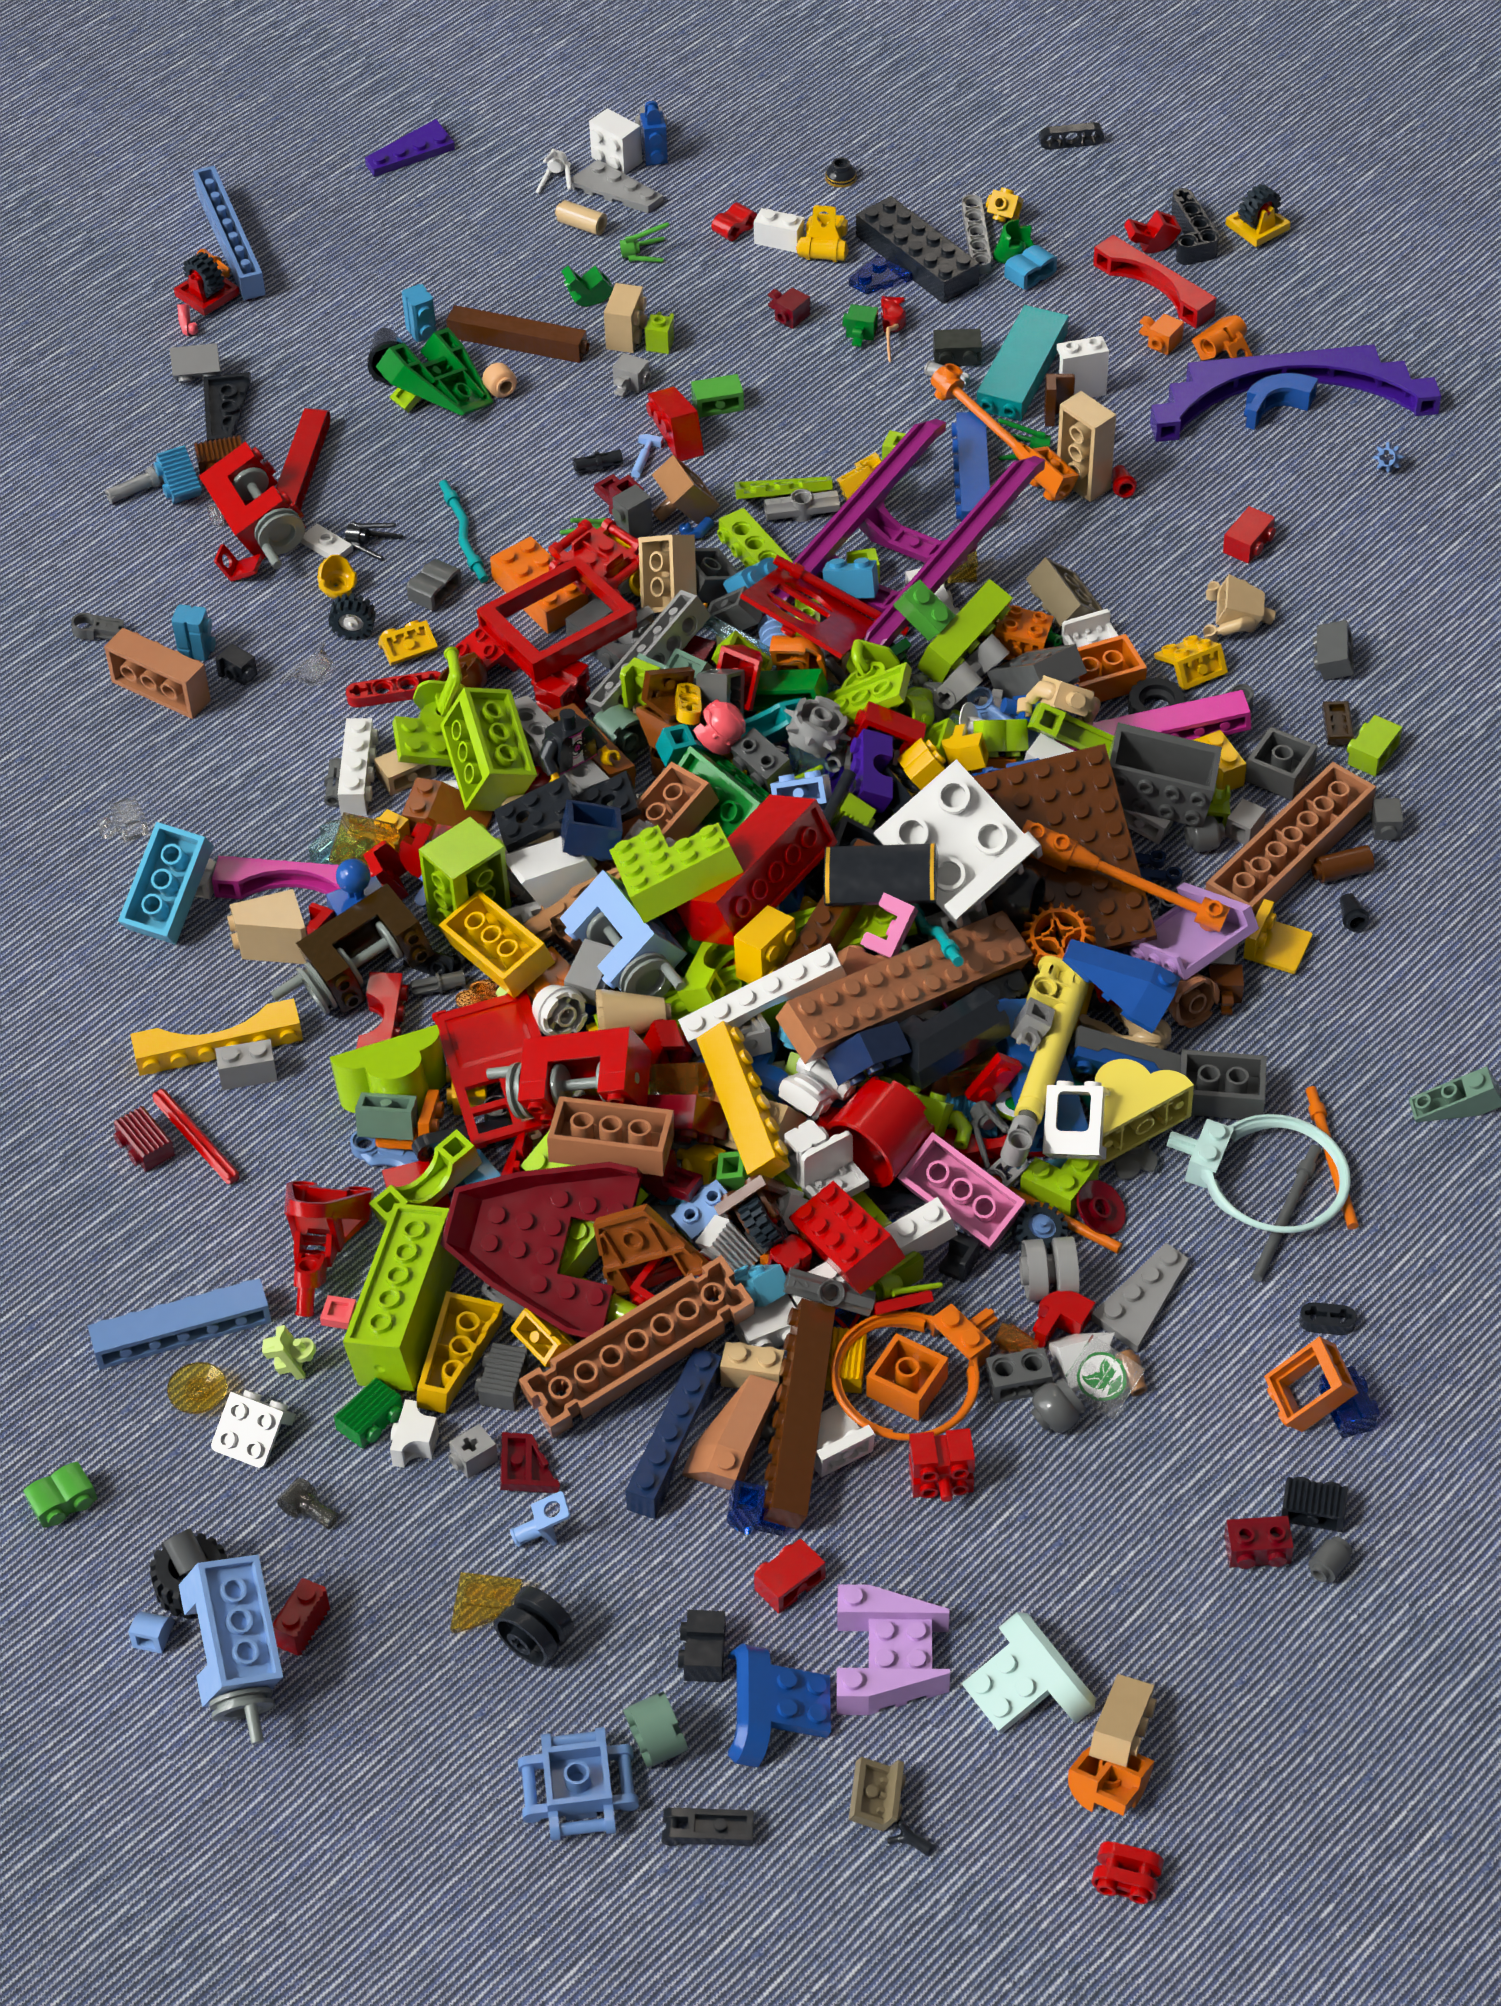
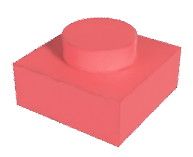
(337, 1312)

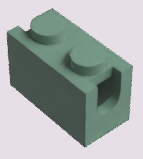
(386, 1116)

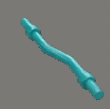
(474, 561)
(948, 946)

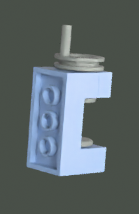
(644, 956)
(236, 1639)

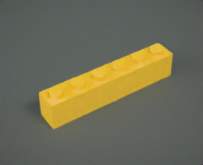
(743, 1101)

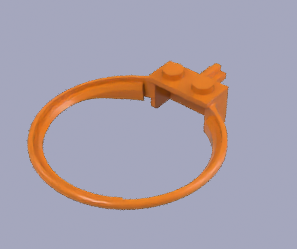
(961, 1332)

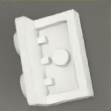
(1088, 629)

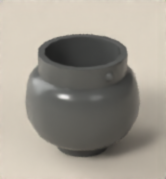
(1057, 1406)

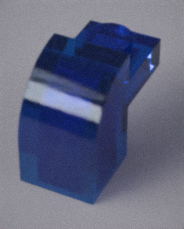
(747, 1510)

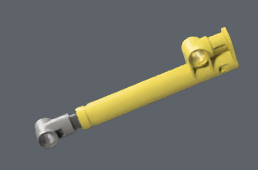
(1065, 993)

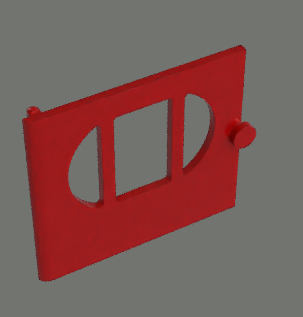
(833, 634)

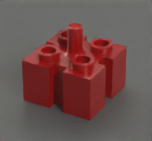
(563, 688)
(941, 1464)

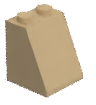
(268, 928)

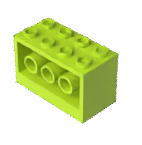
(487, 748)
(459, 866)

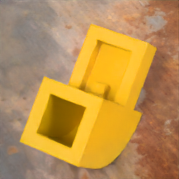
(966, 748)

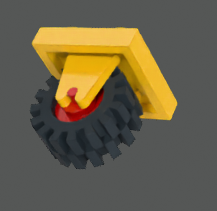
(1259, 217)

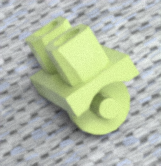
(288, 1352)

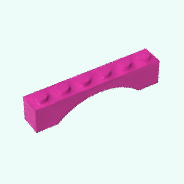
(242, 877)

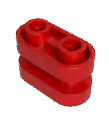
(1127, 1872)

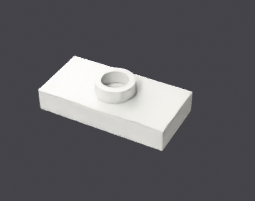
(326, 542)

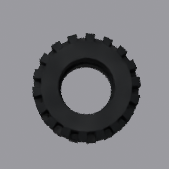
(165, 1575)

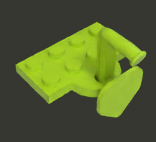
(873, 678)
(421, 738)

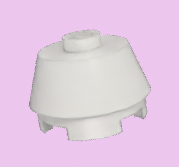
(559, 1010)

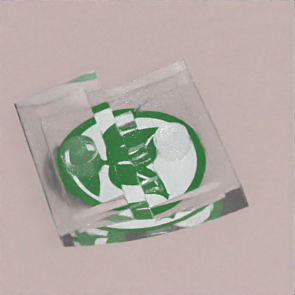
(1103, 1376)

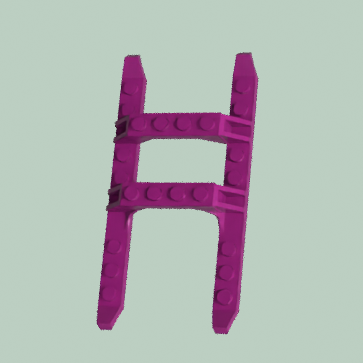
(868, 513)

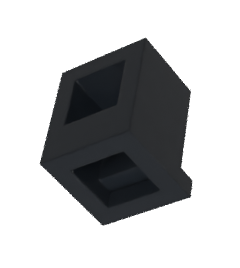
(236, 665)

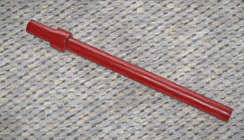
(797, 571)

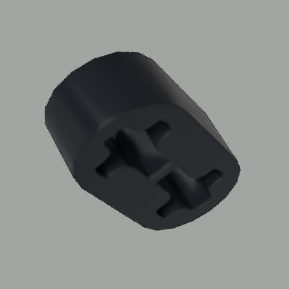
(1327, 1318)

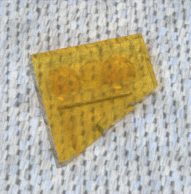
(481, 1599)

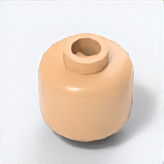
(499, 380)

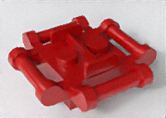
(600, 551)

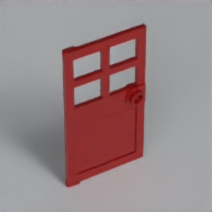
(484, 1038)

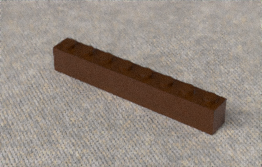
(798, 1413)

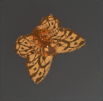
(477, 992)

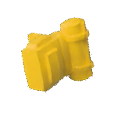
(824, 235)

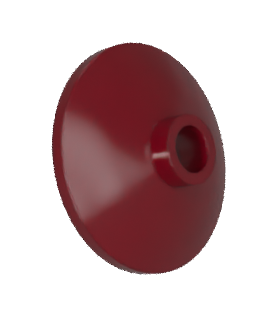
(1101, 1207)

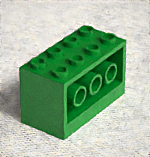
(734, 788)

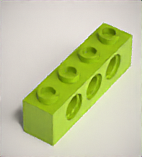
(747, 538)

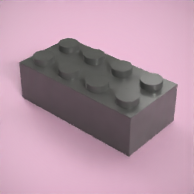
(1025, 671)

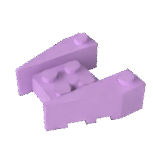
(898, 1649)

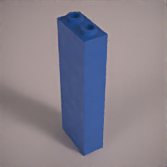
(1070, 1110)

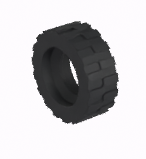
(1154, 689)

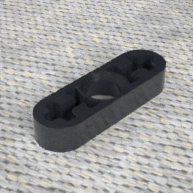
(1063, 130)

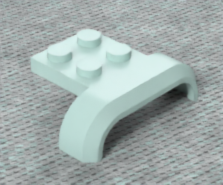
(1025, 1676)

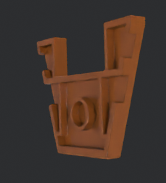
(639, 1237)

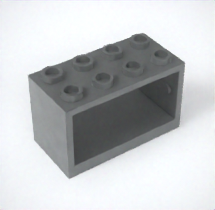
(1164, 774)

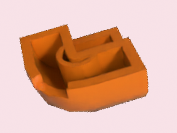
(796, 653)
(1109, 1784)

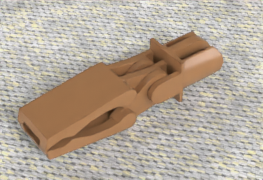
(548, 922)

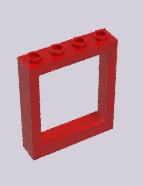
(567, 651)

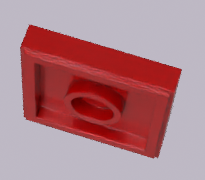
(902, 1302)

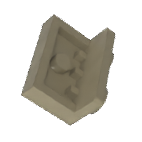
(876, 1793)

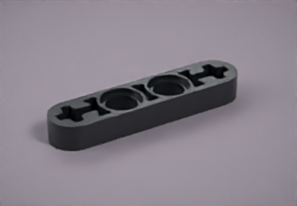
(425, 1144)

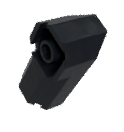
(952, 1037)

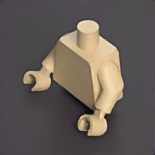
(1238, 608)
(1062, 696)

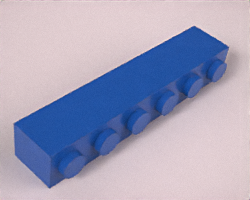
(970, 461)

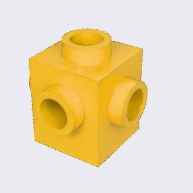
(1004, 205)

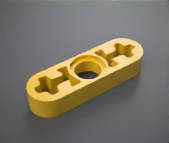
(688, 703)

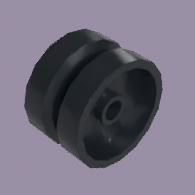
(534, 1626)

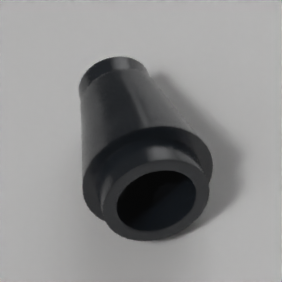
(1353, 913)

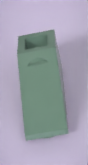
(1459, 1098)

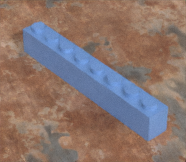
(229, 233)

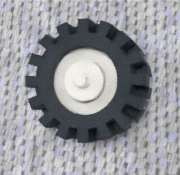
(352, 617)

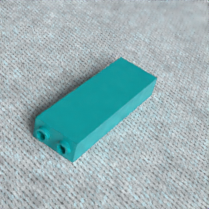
(1022, 362)

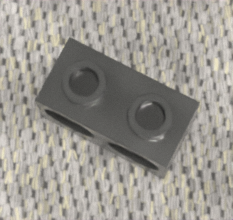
(1019, 1380)

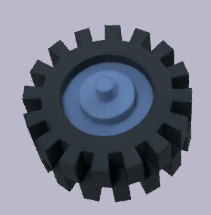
(1039, 1223)

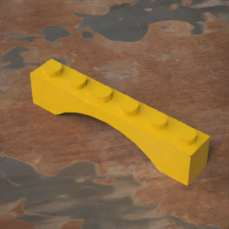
(164, 1050)

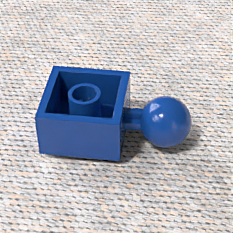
(355, 884)

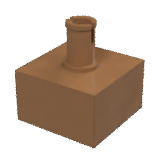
(683, 491)

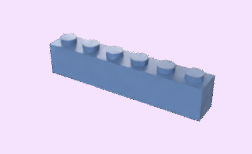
(179, 1323)

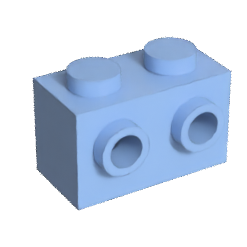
(811, 786)
(695, 1215)

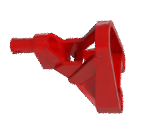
(322, 1212)

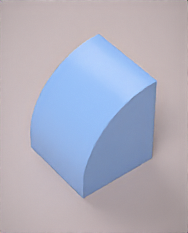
(150, 1631)

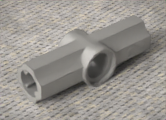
(801, 505)

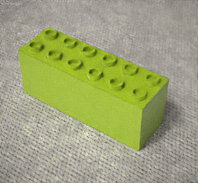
(401, 1298)

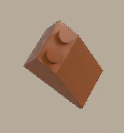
(439, 803)

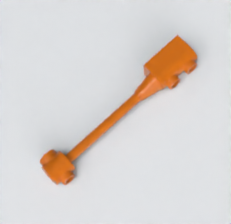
(1057, 476)
(1063, 851)

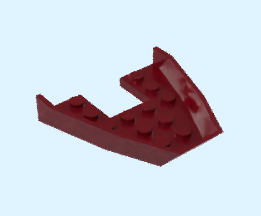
(518, 1229)

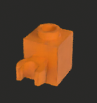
(1163, 334)

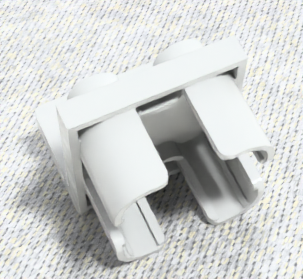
(972, 835)

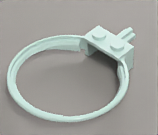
(1211, 1146)

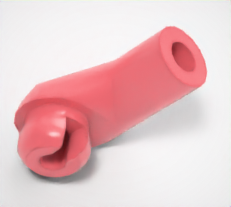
(184, 320)

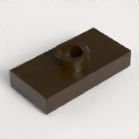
(1337, 722)

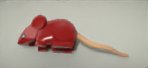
(893, 317)

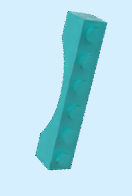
(770, 723)

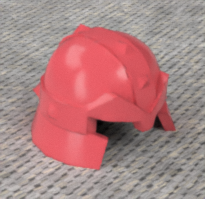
(723, 727)

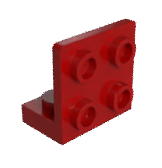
(486, 650)

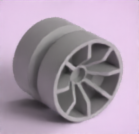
(1040, 1269)

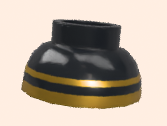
(841, 173)

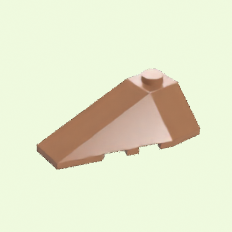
(731, 1439)

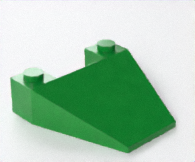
(446, 378)

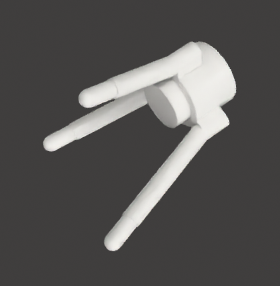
(556, 163)

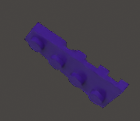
(412, 148)

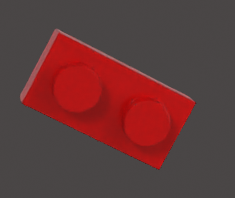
(993, 1079)

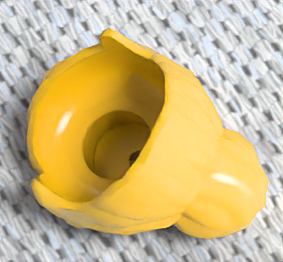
(336, 571)

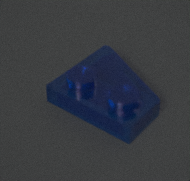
(878, 275)

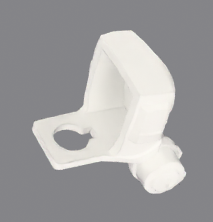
(813, 1088)

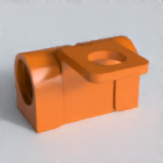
(1221, 336)

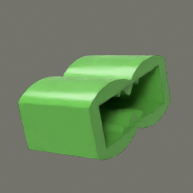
(60, 1494)

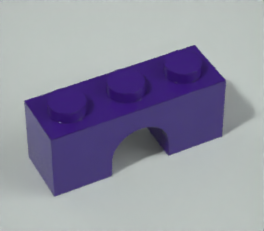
(872, 754)

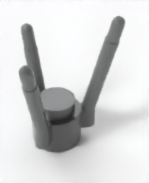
(987, 1118)

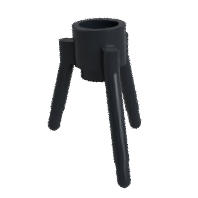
(359, 533)

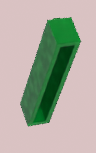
(787, 685)

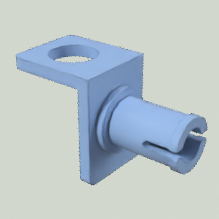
(542, 1524)

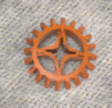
(1054, 916)

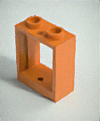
(1315, 1353)

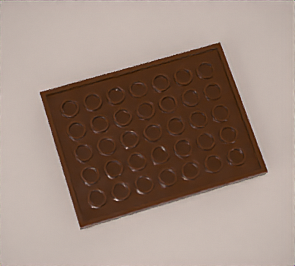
(1078, 799)

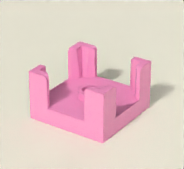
(897, 929)

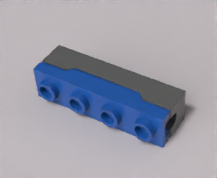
(1093, 1049)

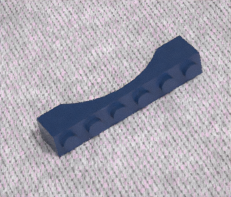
(656, 1467)

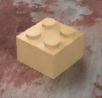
(625, 318)

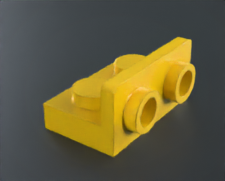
(407, 642)

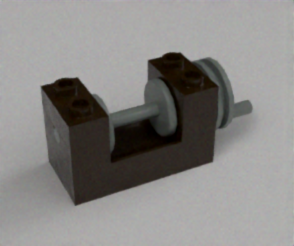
(351, 942)

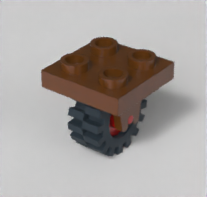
(757, 1209)

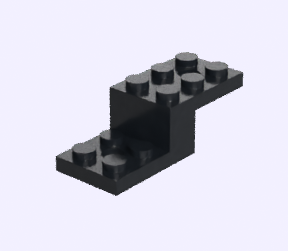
(547, 805)

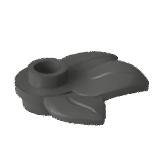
(1132, 1161)

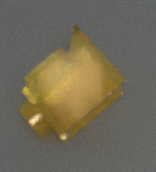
(965, 572)

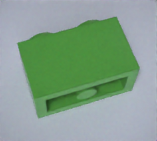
(717, 395)
(924, 610)

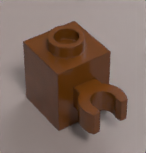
(1230, 983)

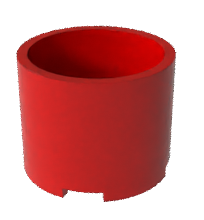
(885, 1128)

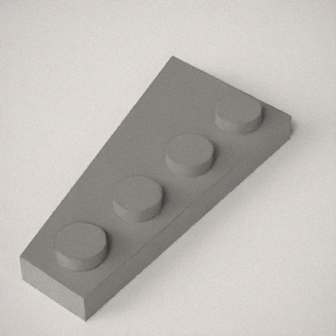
(616, 186)
(1141, 1297)

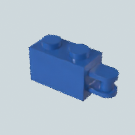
(653, 135)

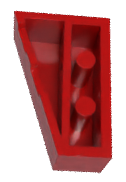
(677, 422)

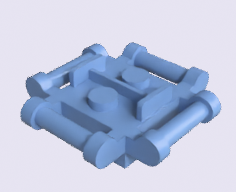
(577, 1783)

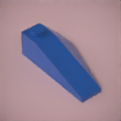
(1132, 983)

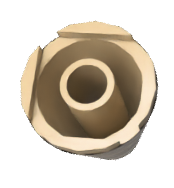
(630, 1010)

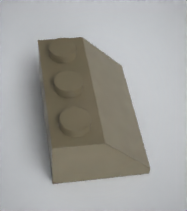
(1061, 592)

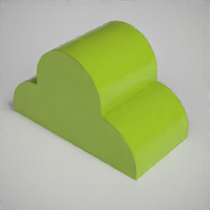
(393, 1066)

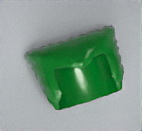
(1012, 241)

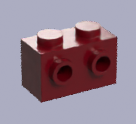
(1258, 1542)

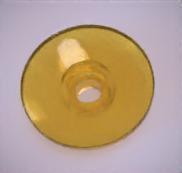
(197, 1378)

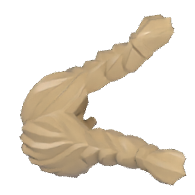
(1159, 1038)

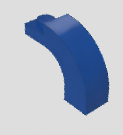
(1279, 390)

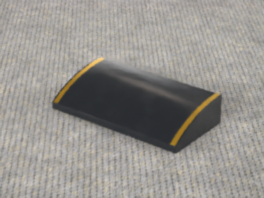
(865, 872)

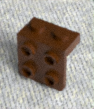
(661, 687)

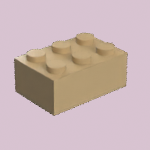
(665, 569)

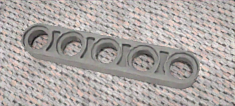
(978, 226)

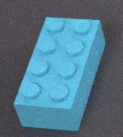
(166, 883)

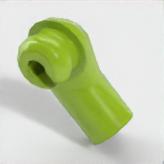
(963, 1127)

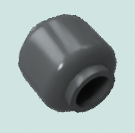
(1205, 838)

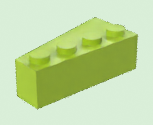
(965, 632)

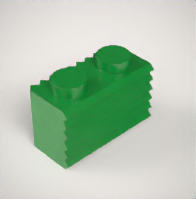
(369, 1413)

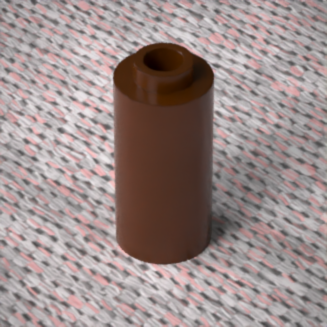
(1343, 864)

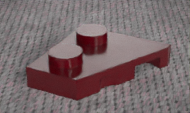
(524, 1465)

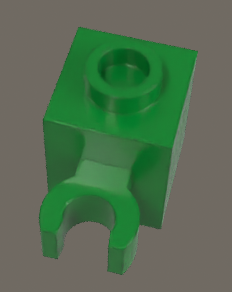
(860, 323)

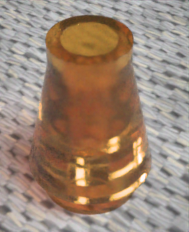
(1014, 1339)

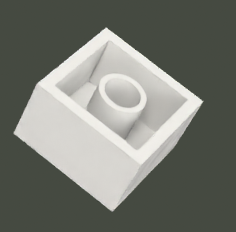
(615, 141)

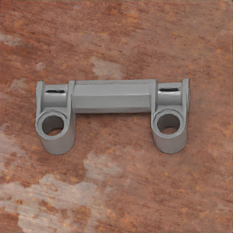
(969, 673)

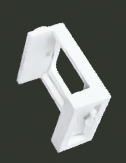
(1074, 1143)

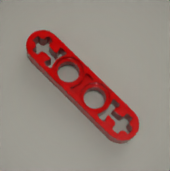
(393, 684)

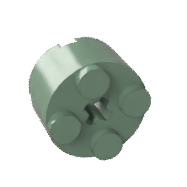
(622, 729)
(655, 1729)

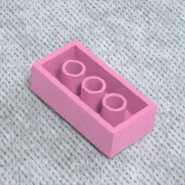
(966, 1191)

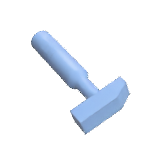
(648, 440)

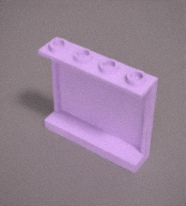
(1187, 947)

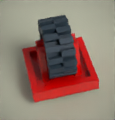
(205, 285)

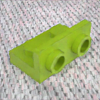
(632, 681)

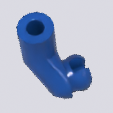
(699, 530)

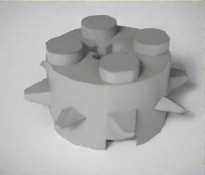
(816, 726)

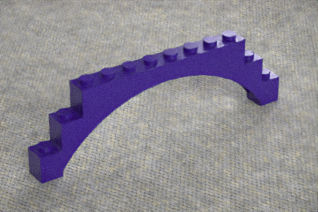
(1346, 366)

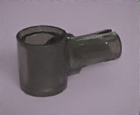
(302, 1500)

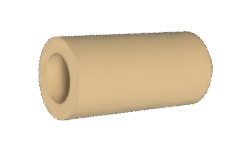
(581, 217)

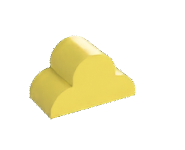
(1140, 1104)

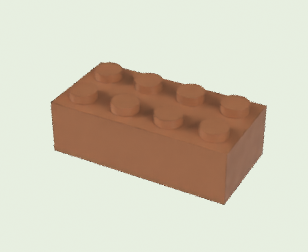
(157, 673)
(610, 1132)

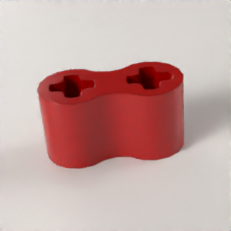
(734, 221)

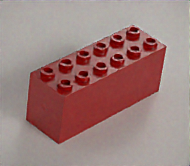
(776, 852)

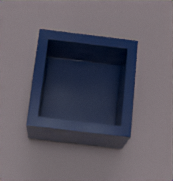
(590, 829)
(868, 1054)

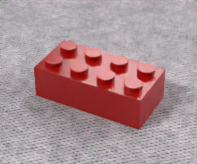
(847, 1237)

